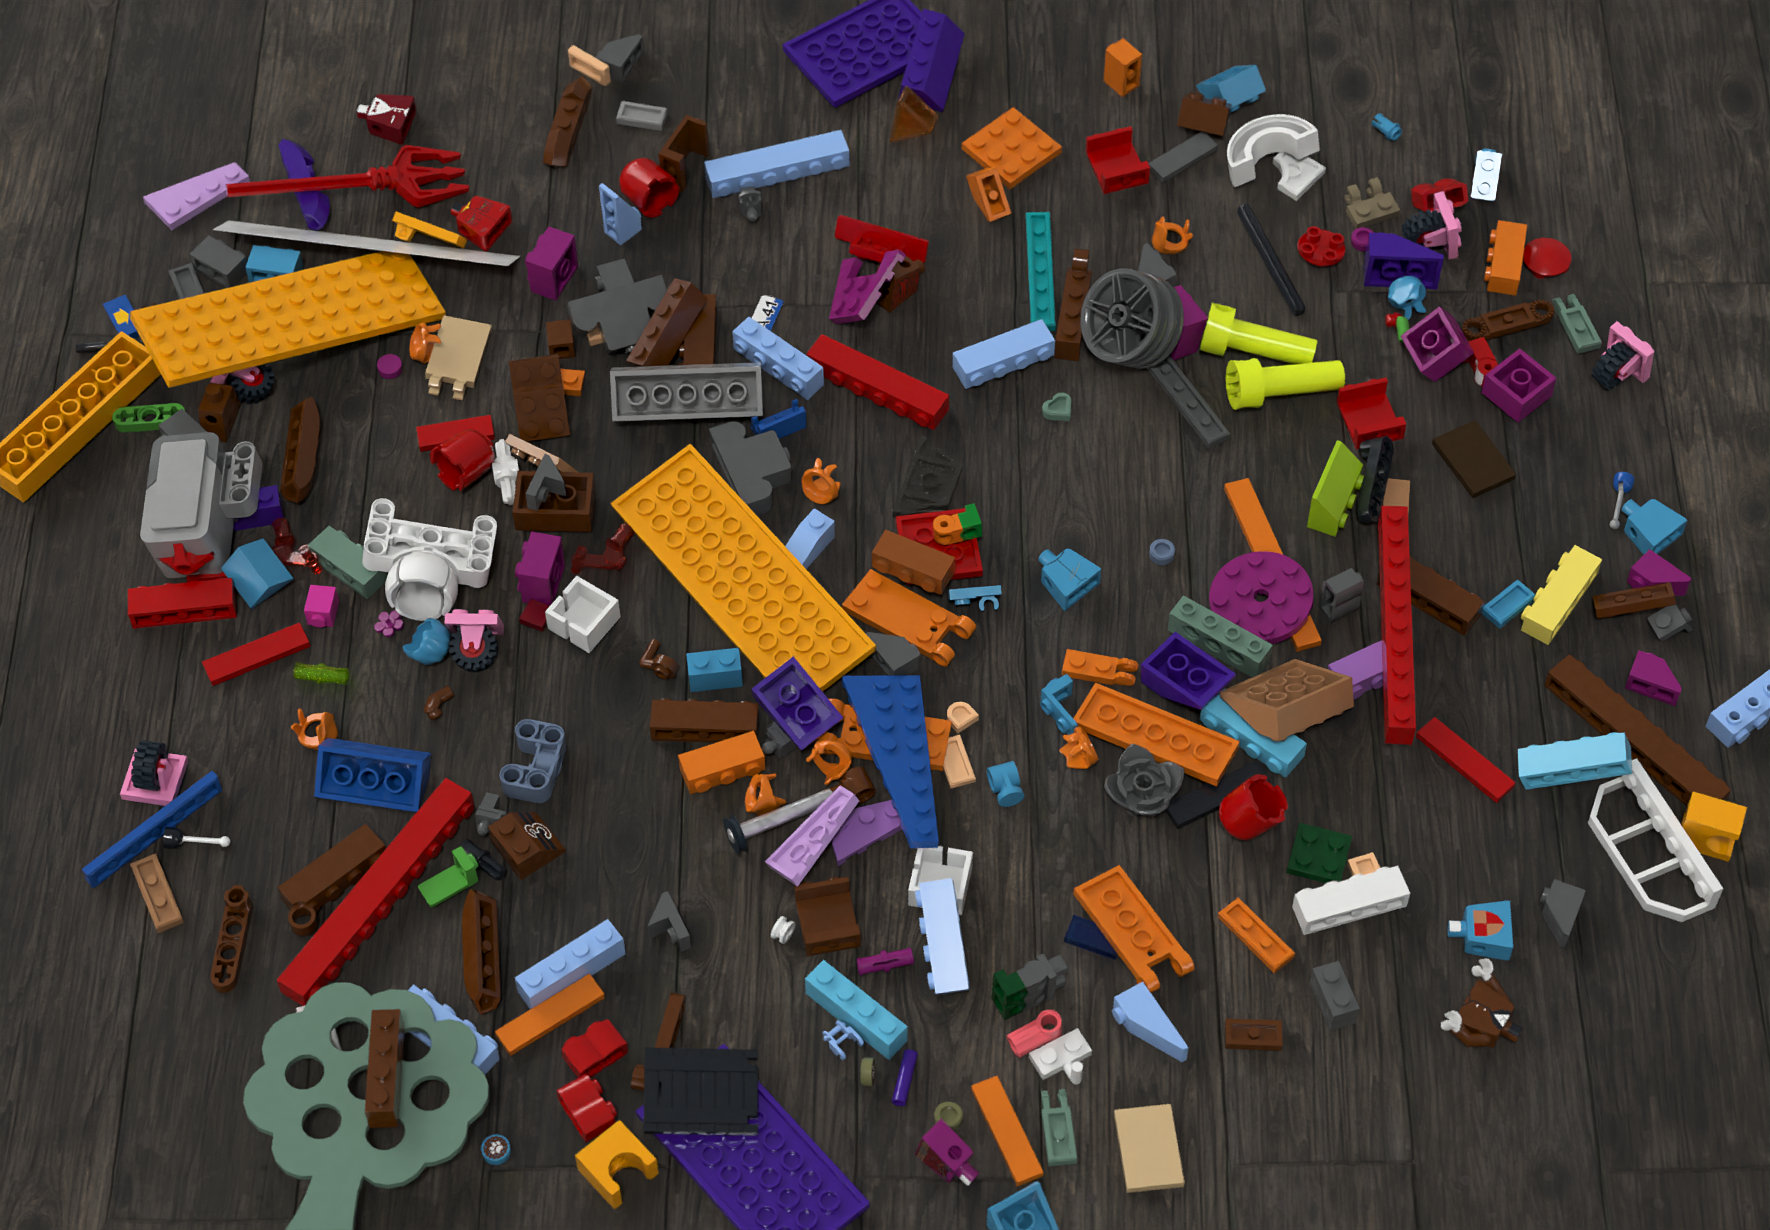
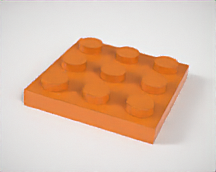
(1012, 147)

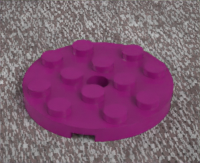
(1268, 574)

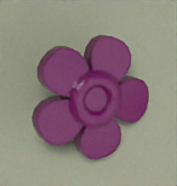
(389, 623)

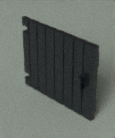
(700, 1091)

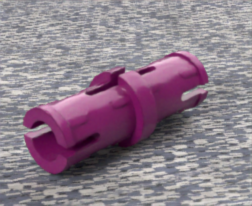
(903, 958)

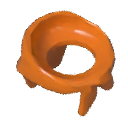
(1160, 234)
(422, 342)
(822, 489)
(324, 730)
(1079, 750)
(831, 770)
(766, 800)

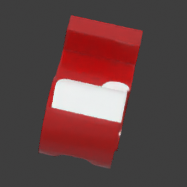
(1482, 360)

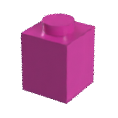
(321, 606)

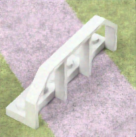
(1676, 841)

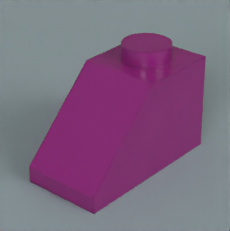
(1654, 570)
(1653, 679)

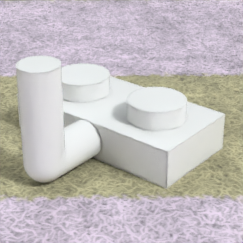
(1061, 1055)

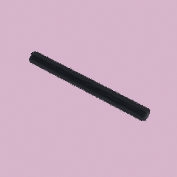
(1271, 260)

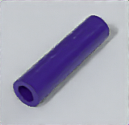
(904, 1077)

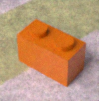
(1122, 67)

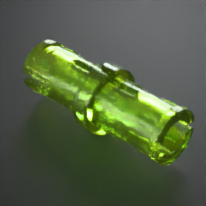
(321, 673)

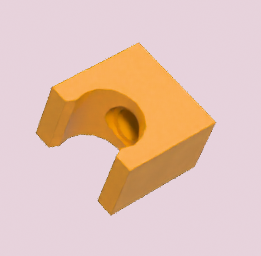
(1713, 825)
(610, 1153)

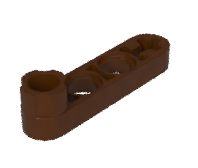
(236, 901)
(666, 1036)

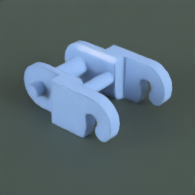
(848, 1033)

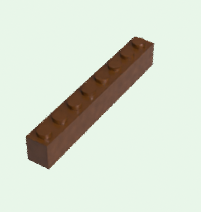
(1611, 713)

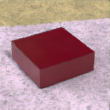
(534, 615)

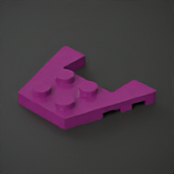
(857, 295)

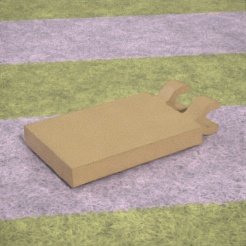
(458, 355)

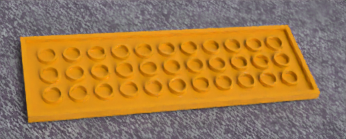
(285, 316)
(740, 571)

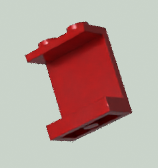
(1116, 160)
(1369, 412)

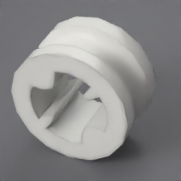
(783, 930)

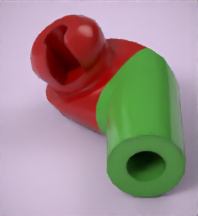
(1399, 322)

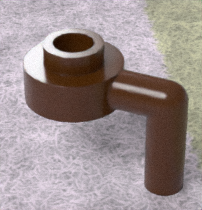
(663, 666)

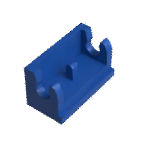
(782, 423)

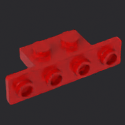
(873, 241)

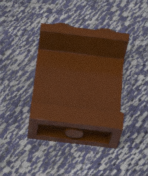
(688, 136)
(827, 916)

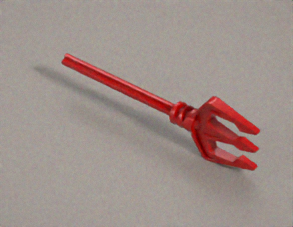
(399, 176)

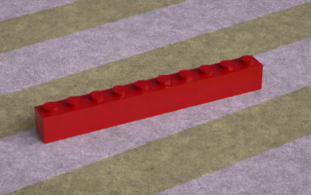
(1396, 626)
(376, 892)

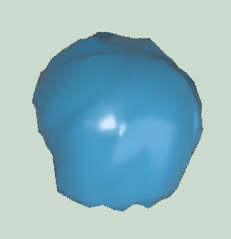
(429, 642)

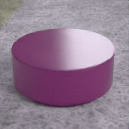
(1360, 238)
(389, 366)

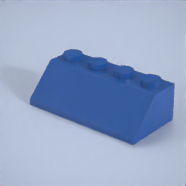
(371, 774)

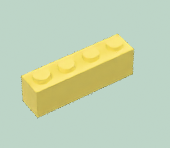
(1561, 594)

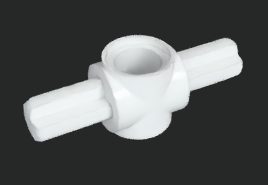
(505, 471)

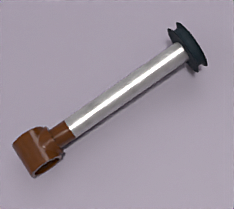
(854, 780)

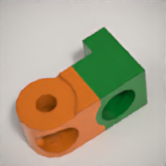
(958, 526)

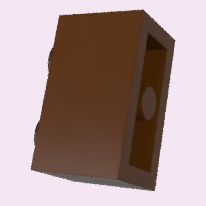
(1204, 113)

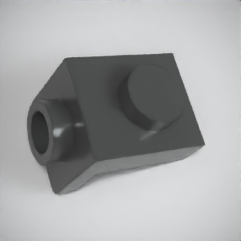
(1670, 621)

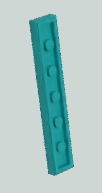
(1040, 268)

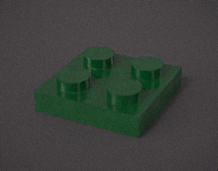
(1319, 854)

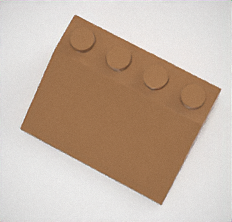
(1290, 698)

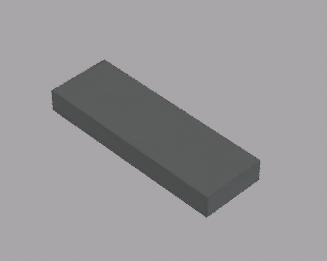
(1183, 156)

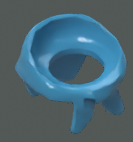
(1405, 289)

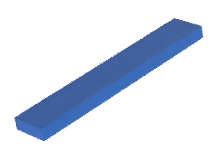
(152, 829)

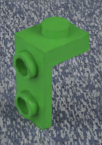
(451, 880)

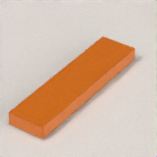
(549, 1014)
(1007, 1131)

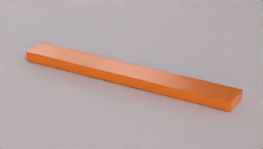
(1261, 538)

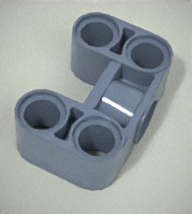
(545, 764)

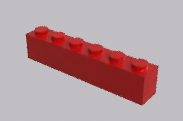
(880, 382)

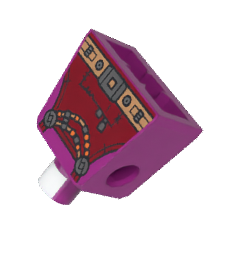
(947, 1154)

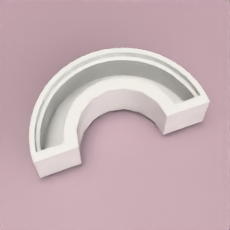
(1267, 136)

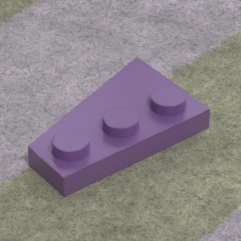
(863, 828)

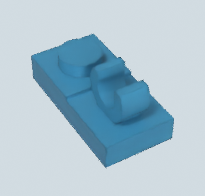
(963, 595)

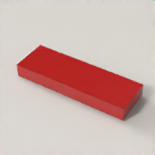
(435, 434)

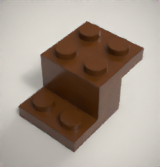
(539, 398)

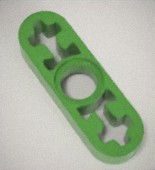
(131, 423)

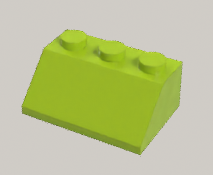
(1335, 491)

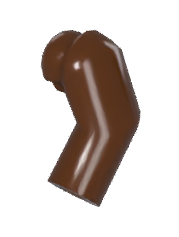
(434, 700)

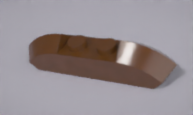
(567, 122)
(300, 451)
(481, 951)

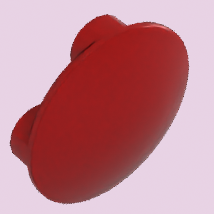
(1321, 247)
(1546, 257)

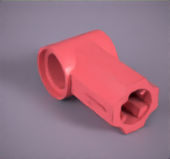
(1034, 1035)

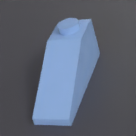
(619, 217)
(811, 537)
(1146, 1020)

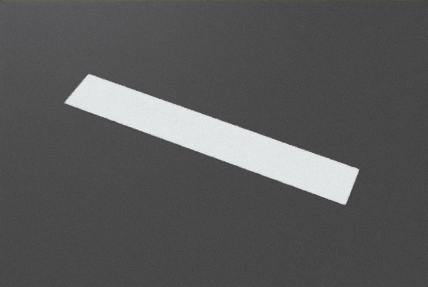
(367, 243)

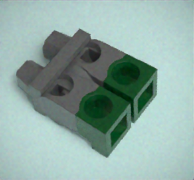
(1027, 986)

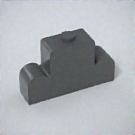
(618, 313)
(751, 464)

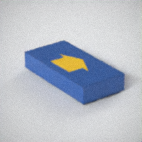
(119, 314)

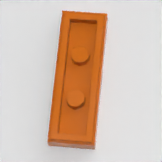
(1256, 935)

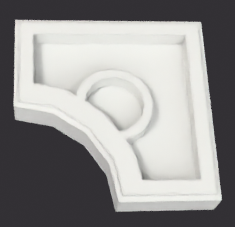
(1297, 174)

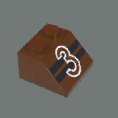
(524, 842)

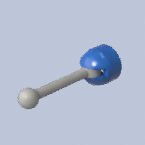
(1622, 484)

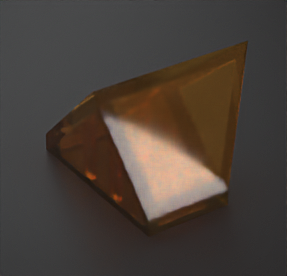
(911, 117)

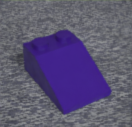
(1395, 257)
(1184, 673)
(796, 704)

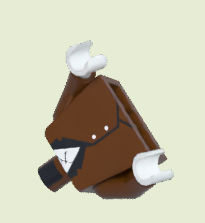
(1484, 1012)

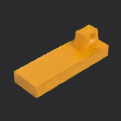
(408, 226)

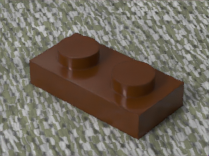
(1253, 1034)

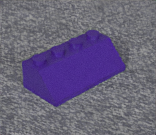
(933, 58)

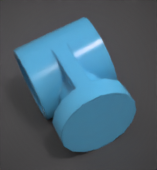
(1006, 780)

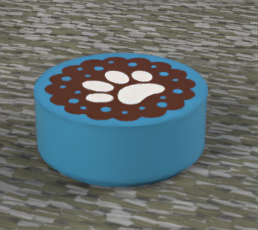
(496, 1149)

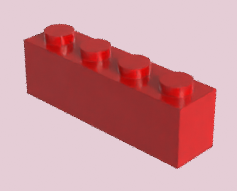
(182, 603)

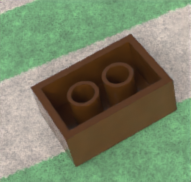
(558, 512)

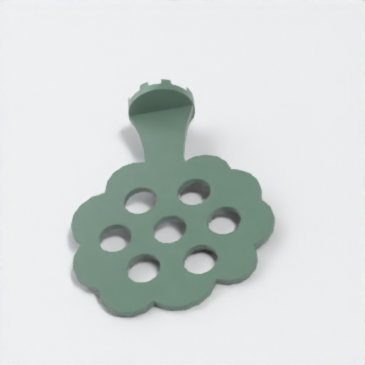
(346, 1157)

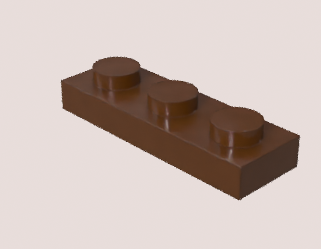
(1634, 600)

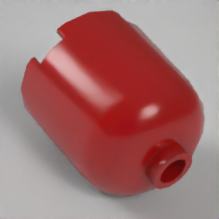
(648, 186)
(463, 458)
(1252, 808)

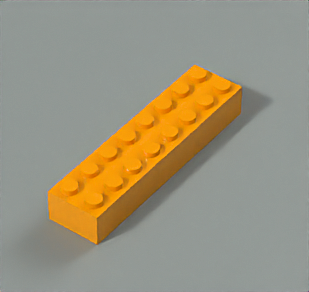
(74, 415)

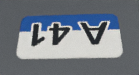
(767, 311)

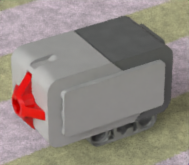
(194, 499)

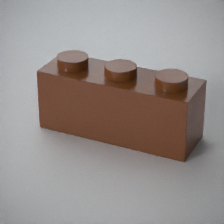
(913, 562)

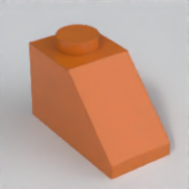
(989, 193)

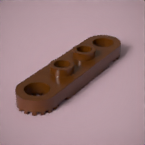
(1508, 320)

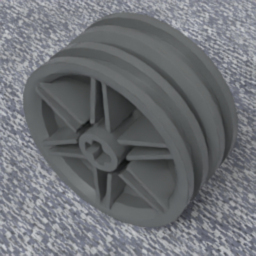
(1126, 308)

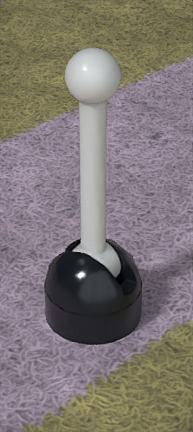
(174, 838)

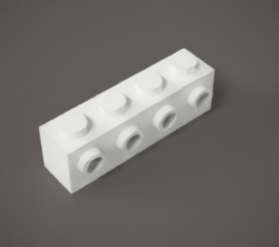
(1350, 899)

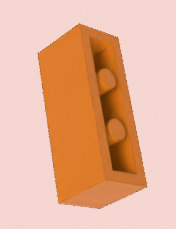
(1505, 257)
(721, 762)

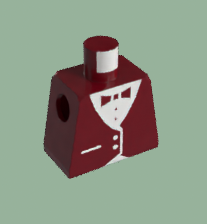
(389, 116)

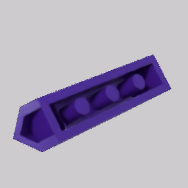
(298, 164)

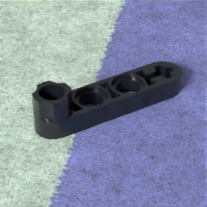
(1378, 455)

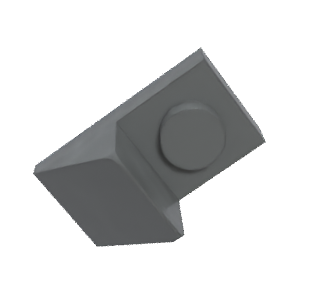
(545, 480)
(668, 920)

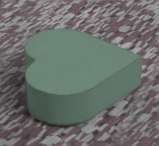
(1058, 408)

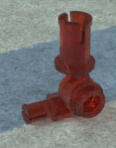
(282, 549)
(611, 558)

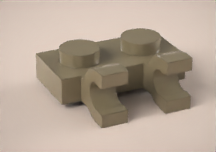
(1373, 210)

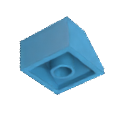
(1235, 85)

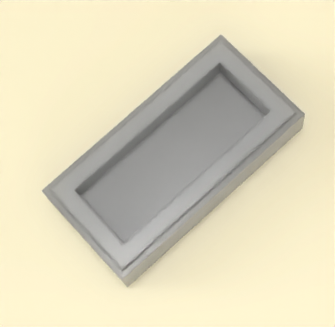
(641, 116)

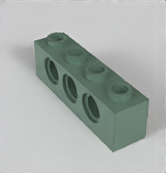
(1220, 637)

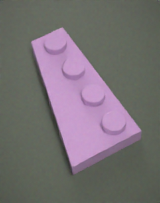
(189, 198)
(807, 843)

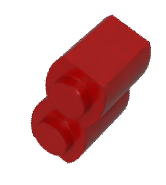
(1424, 193)
(594, 1049)
(586, 1107)

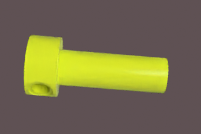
(1226, 331)
(1249, 382)

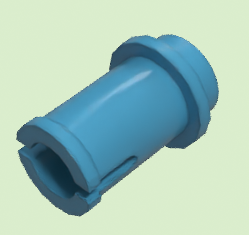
(1387, 127)

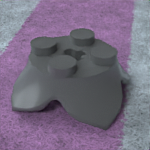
(1139, 768)

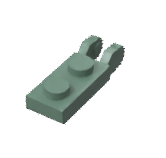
(1577, 324)
(1058, 1130)

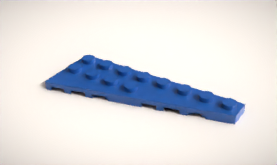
(896, 736)

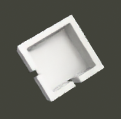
(587, 616)
(929, 868)

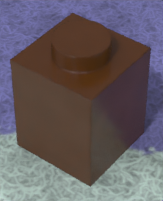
(560, 338)

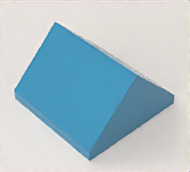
(256, 572)
(1022, 1211)

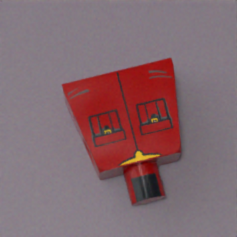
(482, 220)

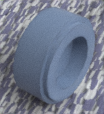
(1162, 551)

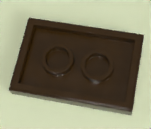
(1474, 459)

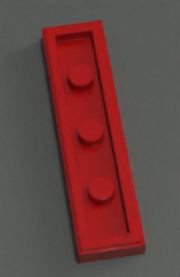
(256, 654)
(1465, 759)

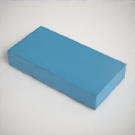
(1508, 604)

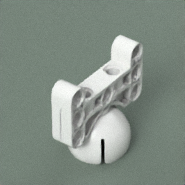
(426, 560)

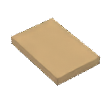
(1148, 1148)

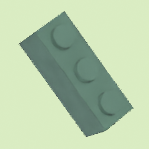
(344, 561)

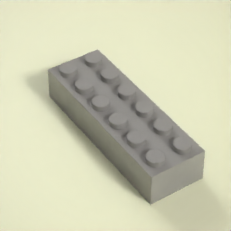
(686, 391)

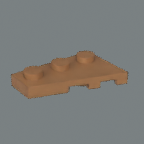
(534, 454)

